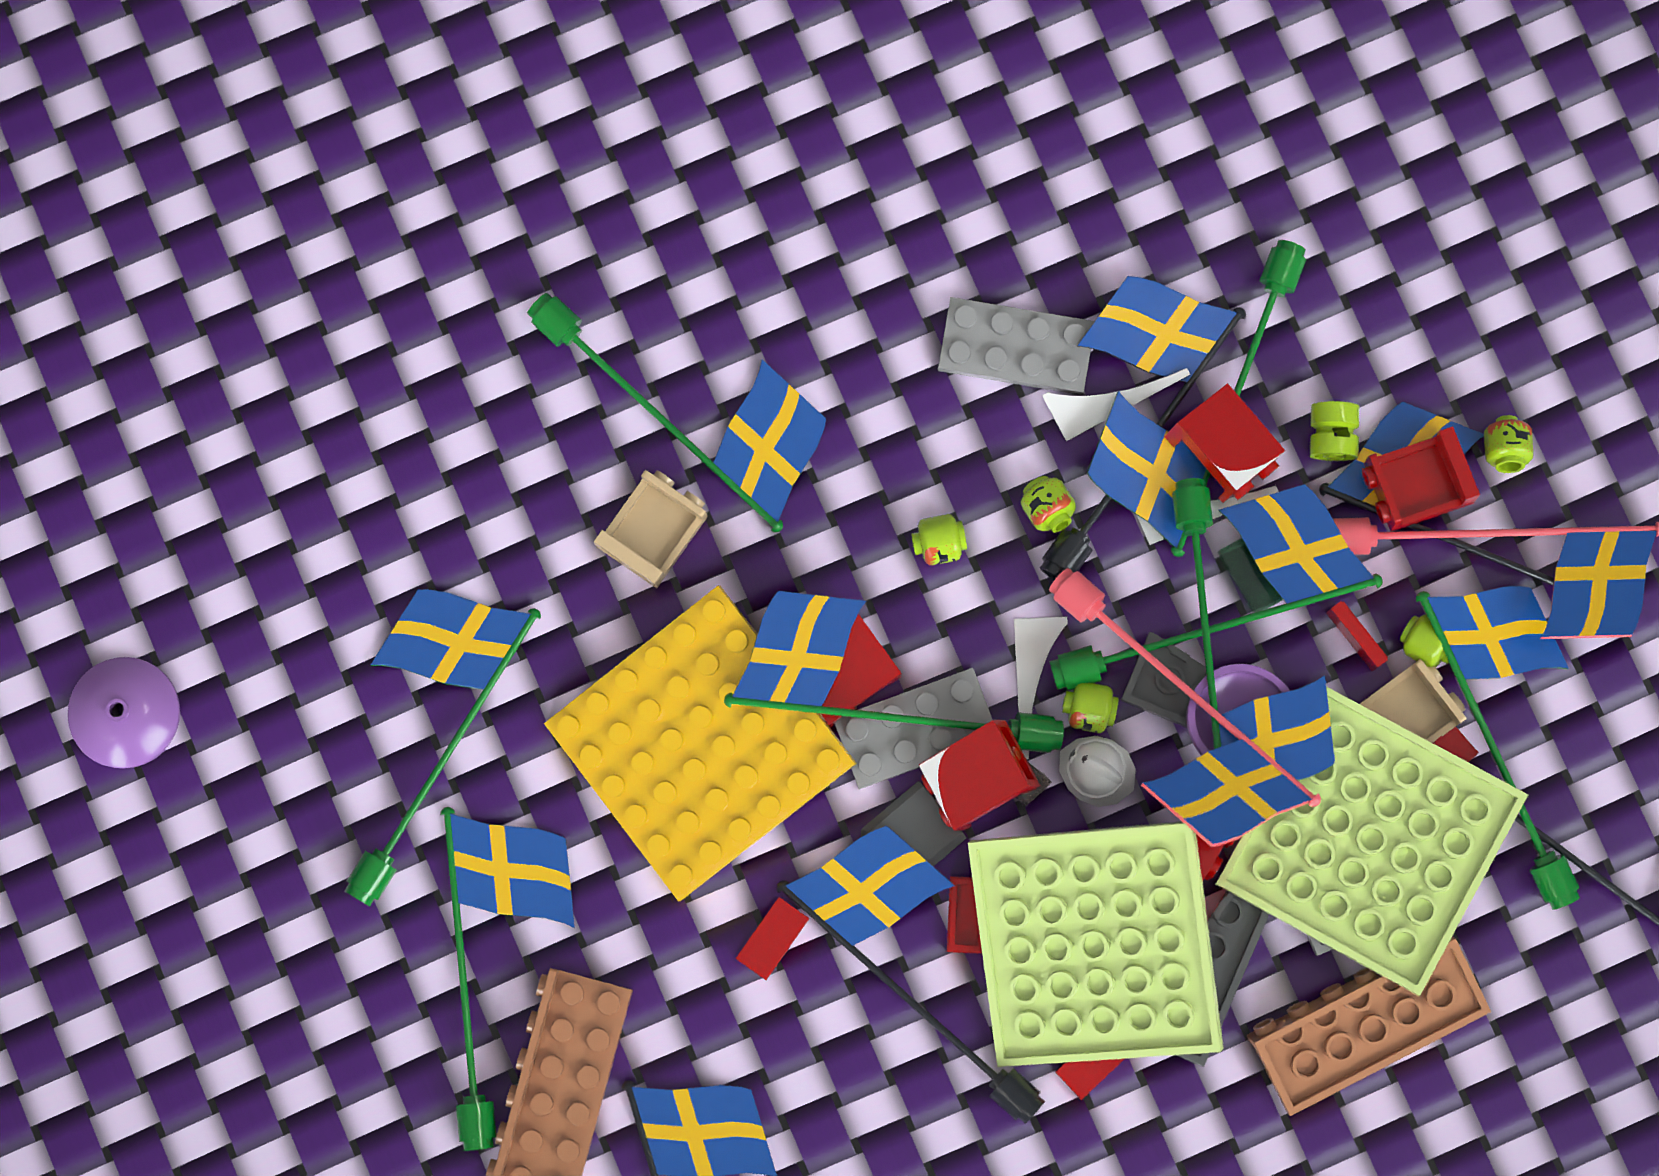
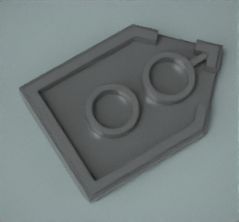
(919, 824)

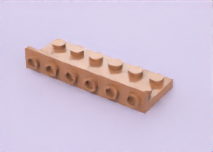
(1363, 1029)
(561, 1077)

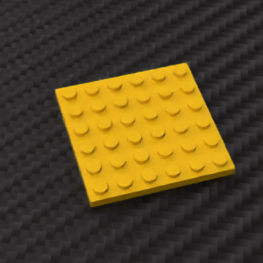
(679, 764)

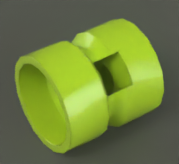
(1333, 418)

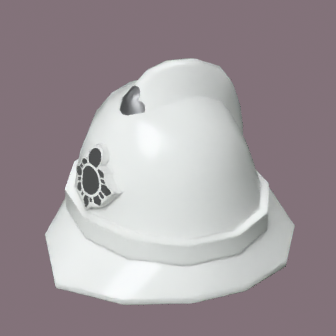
(1097, 770)

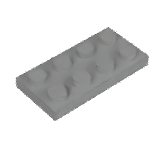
(1015, 346)
(892, 747)

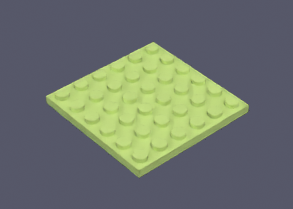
(1384, 853)
(1096, 944)

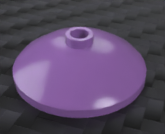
(1234, 687)
(148, 716)

